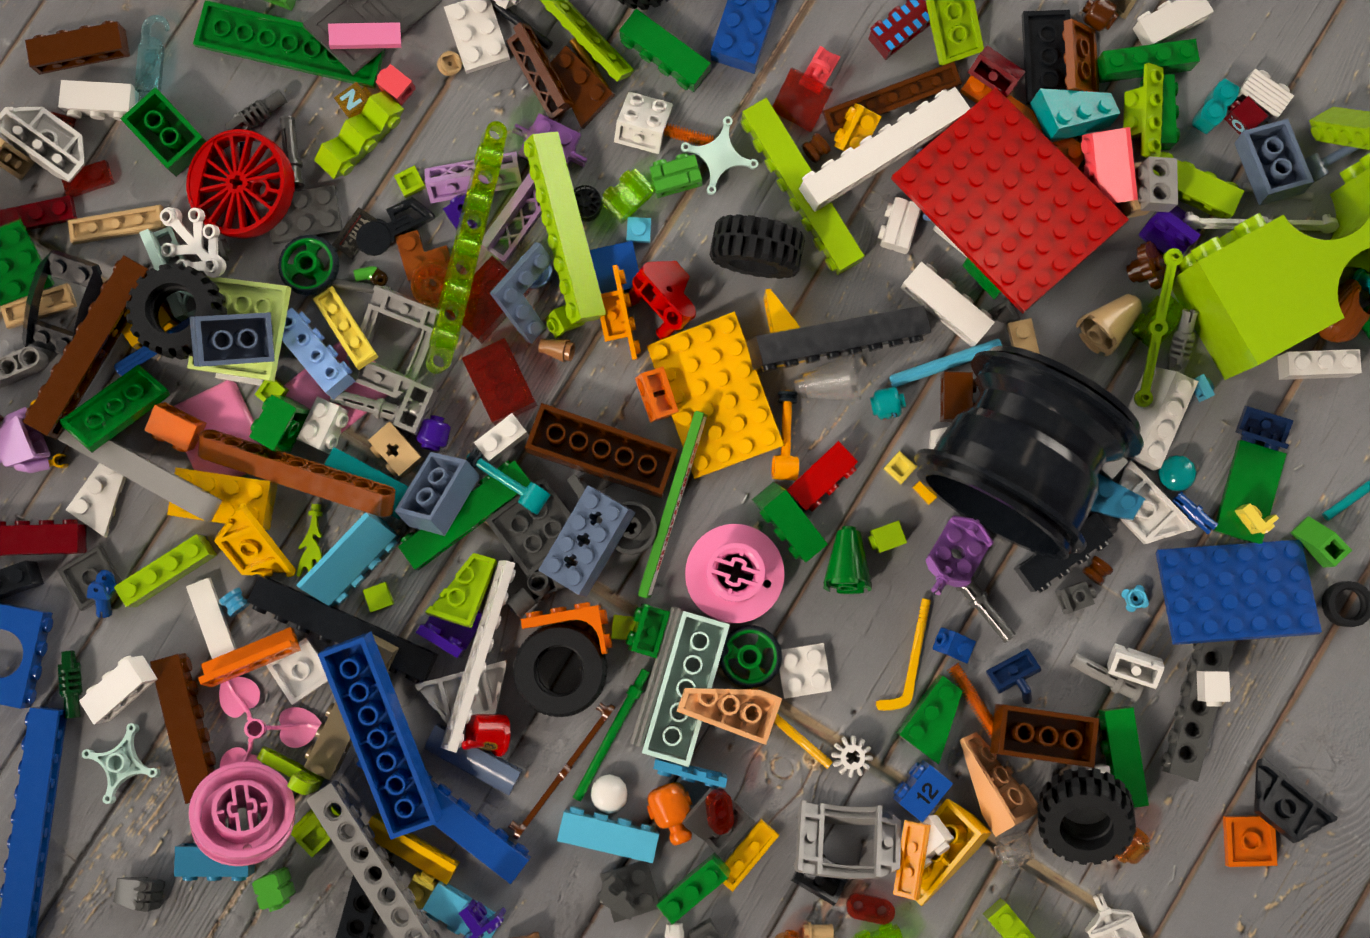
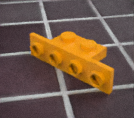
(616, 322)

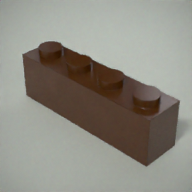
(77, 47)

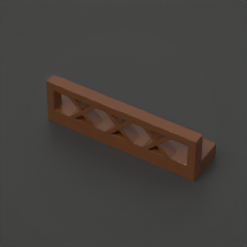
(543, 69)

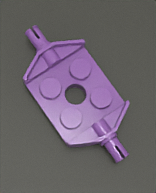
(972, 542)

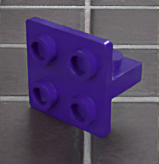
(1169, 231)
(475, 918)

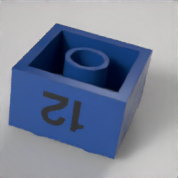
(922, 790)

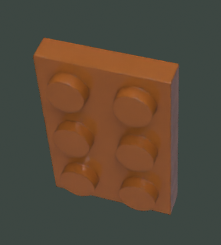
(1080, 57)

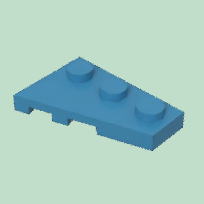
(1116, 500)
(691, 773)

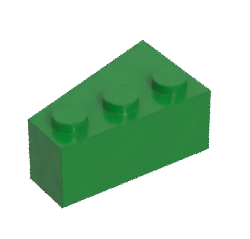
(789, 522)
(932, 718)

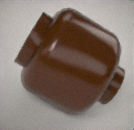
(1099, 14)

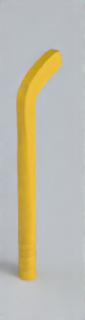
(906, 698)
(800, 739)

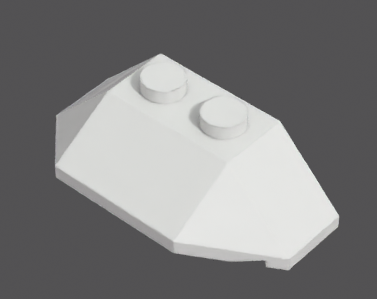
(44, 140)

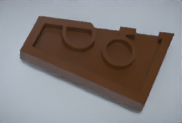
(582, 85)

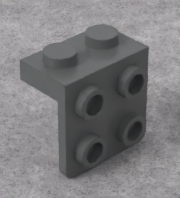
(722, 844)

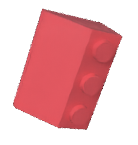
(1111, 163)

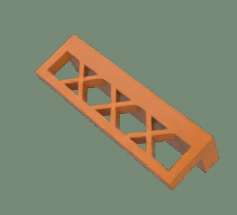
(249, 657)

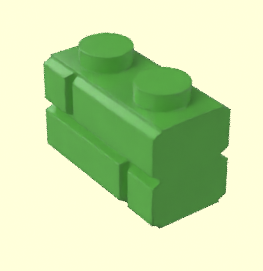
(675, 175)
(274, 889)

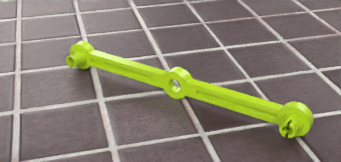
(1172, 259)

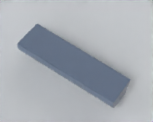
(476, 762)

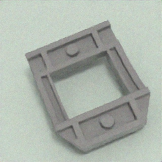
(404, 309)
(811, 838)

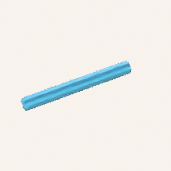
(940, 364)

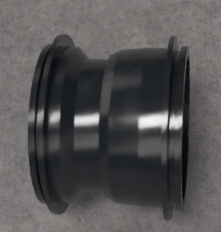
(1030, 450)

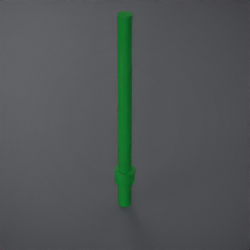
(634, 692)

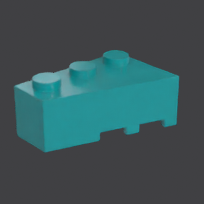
(1073, 113)

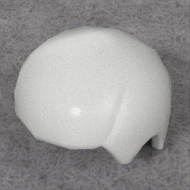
(609, 794)

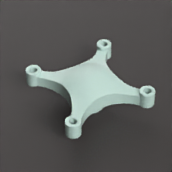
(719, 155)
(121, 763)

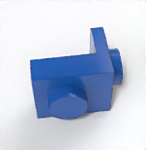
(954, 645)

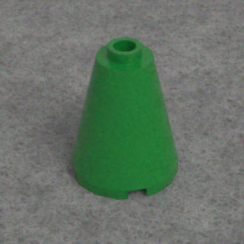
(848, 564)

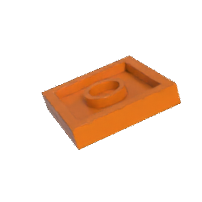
(1249, 842)

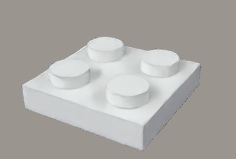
(804, 671)
(299, 672)

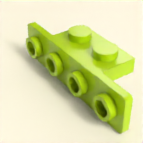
(1144, 111)

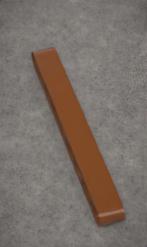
(296, 473)

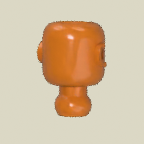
(669, 808)

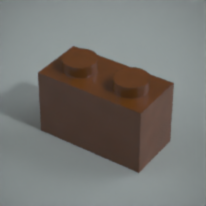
(956, 394)

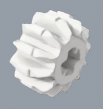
(851, 747)

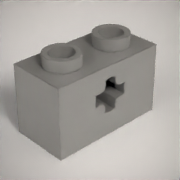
(415, 407)

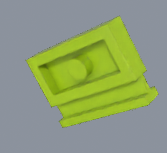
(310, 832)

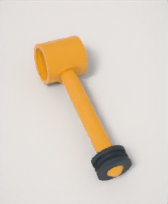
(786, 466)

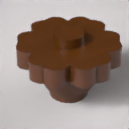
(1148, 266)

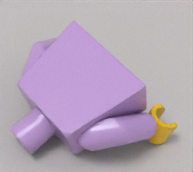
(24, 446)

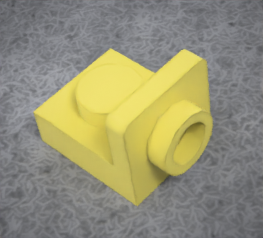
(1251, 517)
(422, 887)

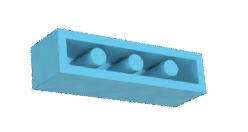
(608, 835)

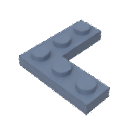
(511, 288)

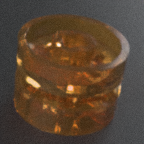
(421, 276)

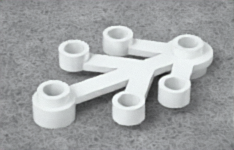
(195, 242)

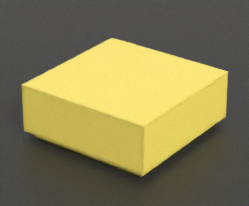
(900, 467)

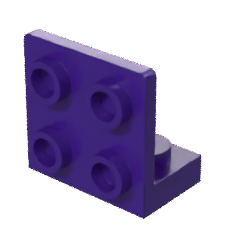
(449, 635)

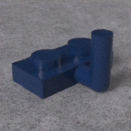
(1015, 672)

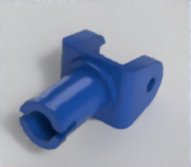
(101, 592)

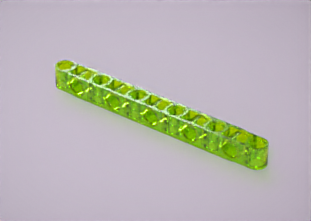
(466, 247)

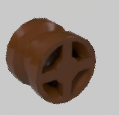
(816, 148)
(1097, 570)

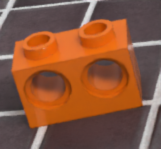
(656, 394)

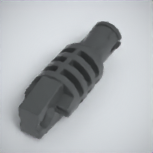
(256, 112)

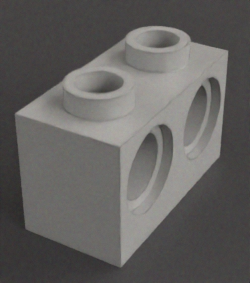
(1164, 185)

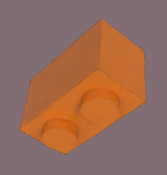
(174, 427)

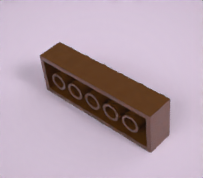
(601, 450)

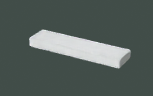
(211, 617)

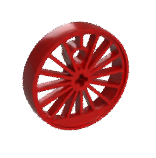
(241, 173)

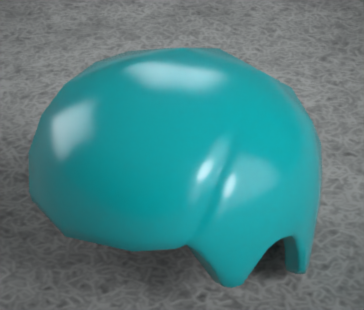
(1177, 473)

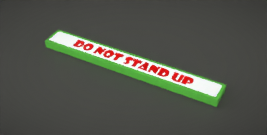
(672, 504)

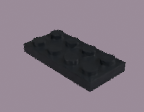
(1044, 50)

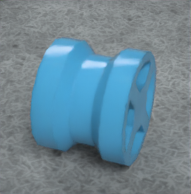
(234, 602)

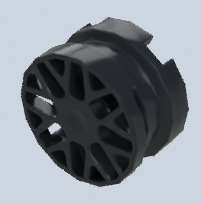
(588, 203)

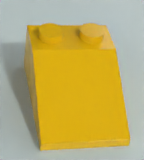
(777, 315)

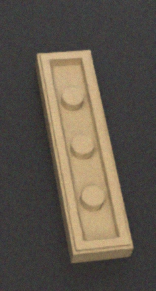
(115, 224)

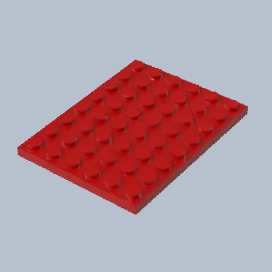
(1009, 200)

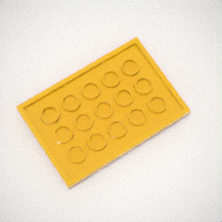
(715, 376)

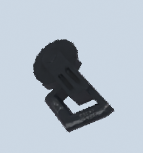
(375, 237)

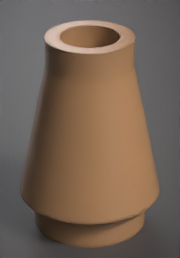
(557, 348)

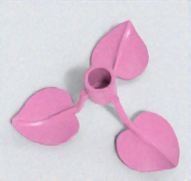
(240, 695)

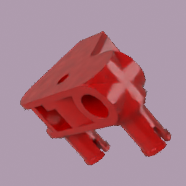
(666, 282)

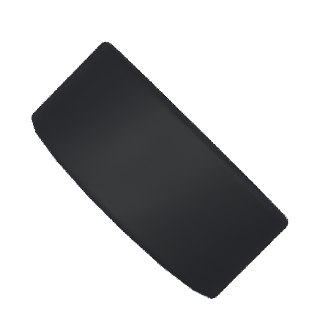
(1329, 608)

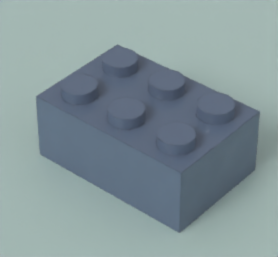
(1273, 162)
(232, 339)
(437, 493)

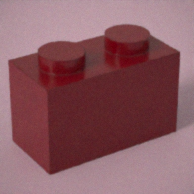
(996, 71)

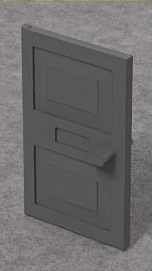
(364, 11)

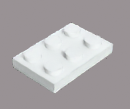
(476, 34)

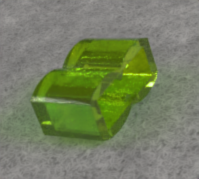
(628, 195)

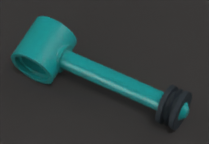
(531, 497)

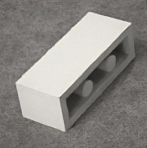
(1171, 20)
(96, 99)
(1319, 364)
(117, 689)

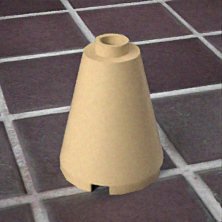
(1108, 325)

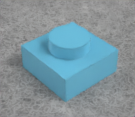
(638, 230)
(1204, 388)

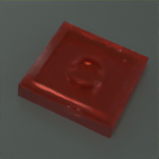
(802, 99)

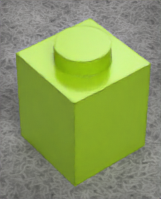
(886, 537)

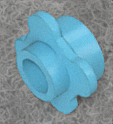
(1141, 601)

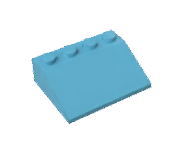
(349, 560)

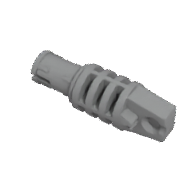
(1182, 342)

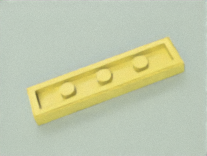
(345, 328)

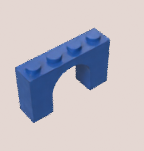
(31, 629)

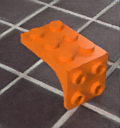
(590, 614)

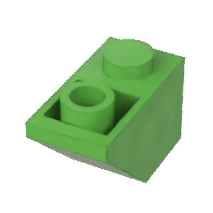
(1321, 542)

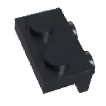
(824, 887)

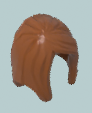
(1354, 314)

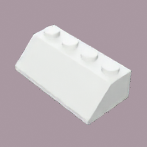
(1161, 418)

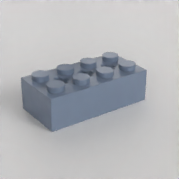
(571, 540)

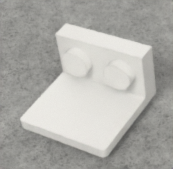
(642, 122)

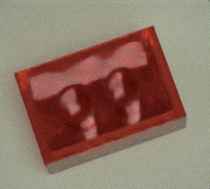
(482, 311)
(499, 381)

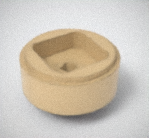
(449, 63)

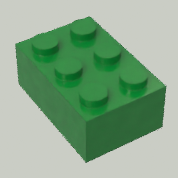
(164, 131)

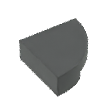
(1004, 312)

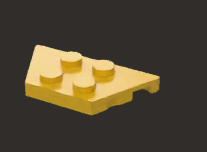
(251, 547)

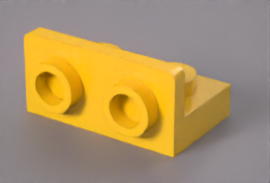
(858, 126)

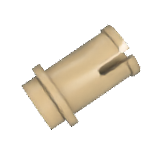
(817, 930)

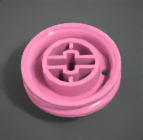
(703, 573)
(236, 787)

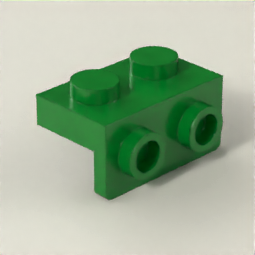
(648, 630)

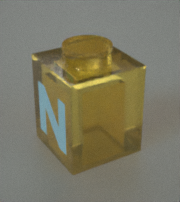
(353, 99)

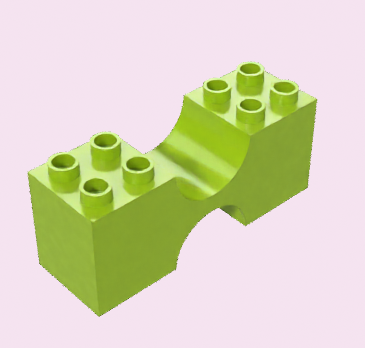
(1272, 283)

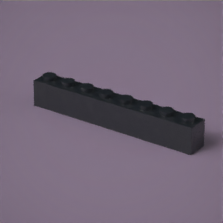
(838, 337)
(336, 625)

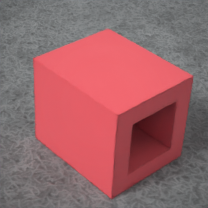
(395, 84)

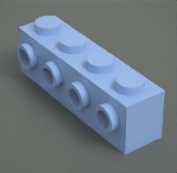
(315, 356)

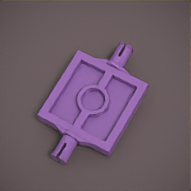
(568, 137)

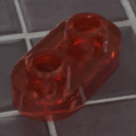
(719, 811)
(869, 908)

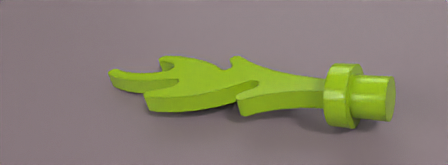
(313, 549)

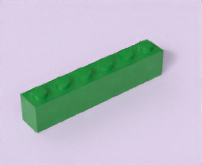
(480, 504)

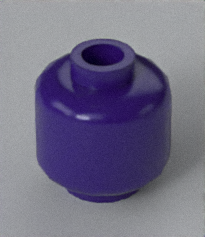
(433, 433)

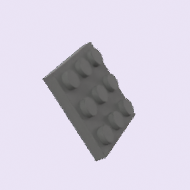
(530, 535)

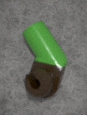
(371, 273)

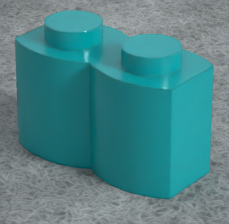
(1215, 106)

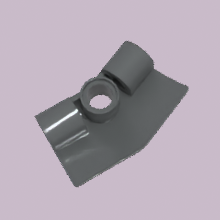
(523, 591)

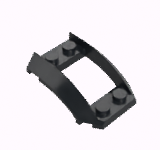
(69, 269)

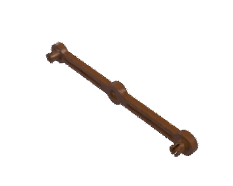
(519, 828)

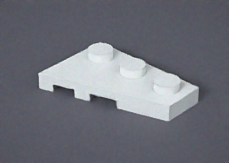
(98, 498)

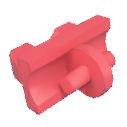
(822, 65)

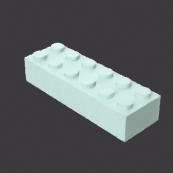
(690, 665)

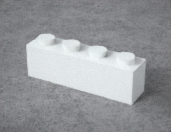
(947, 304)

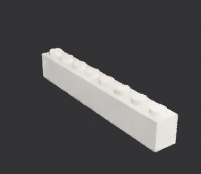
(883, 149)

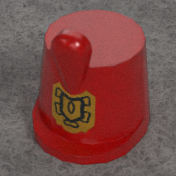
(488, 733)

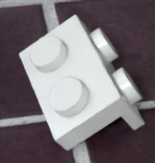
(323, 425)

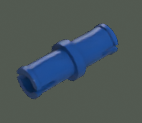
(1194, 513)

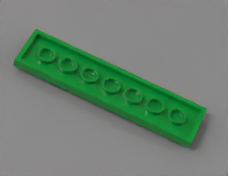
(274, 42)

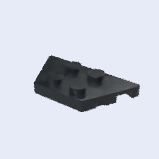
(1287, 805)

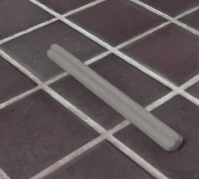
(656, 677)

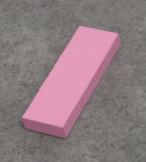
(364, 35)

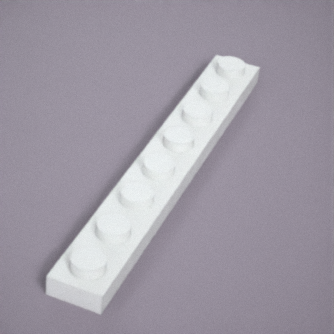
(476, 662)

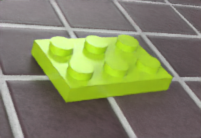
(954, 29)

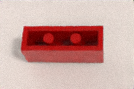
(822, 477)

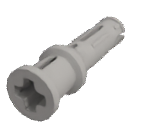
(380, 409)
(1125, 687)

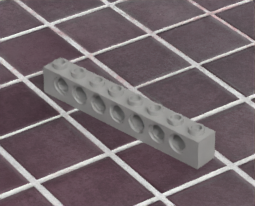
(361, 866)

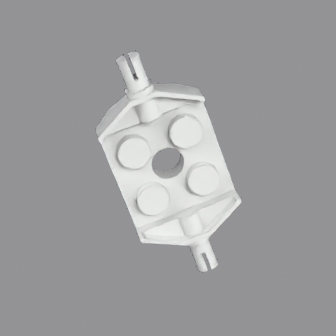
(1112, 922)

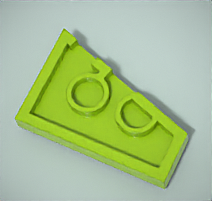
(464, 595)

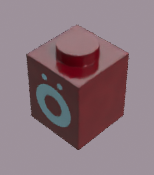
(1245, 115)

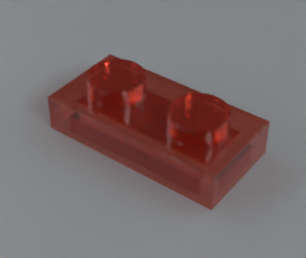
(89, 179)

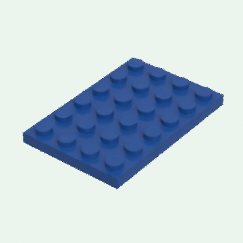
(1237, 592)

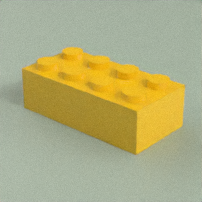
(233, 491)

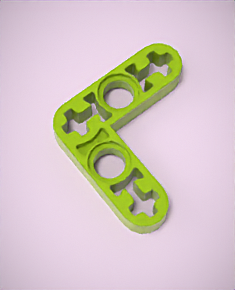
(302, 780)

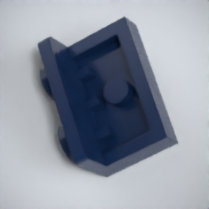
(1265, 427)

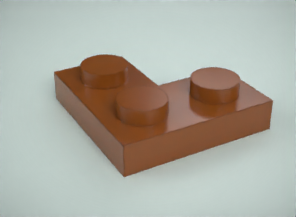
(413, 252)

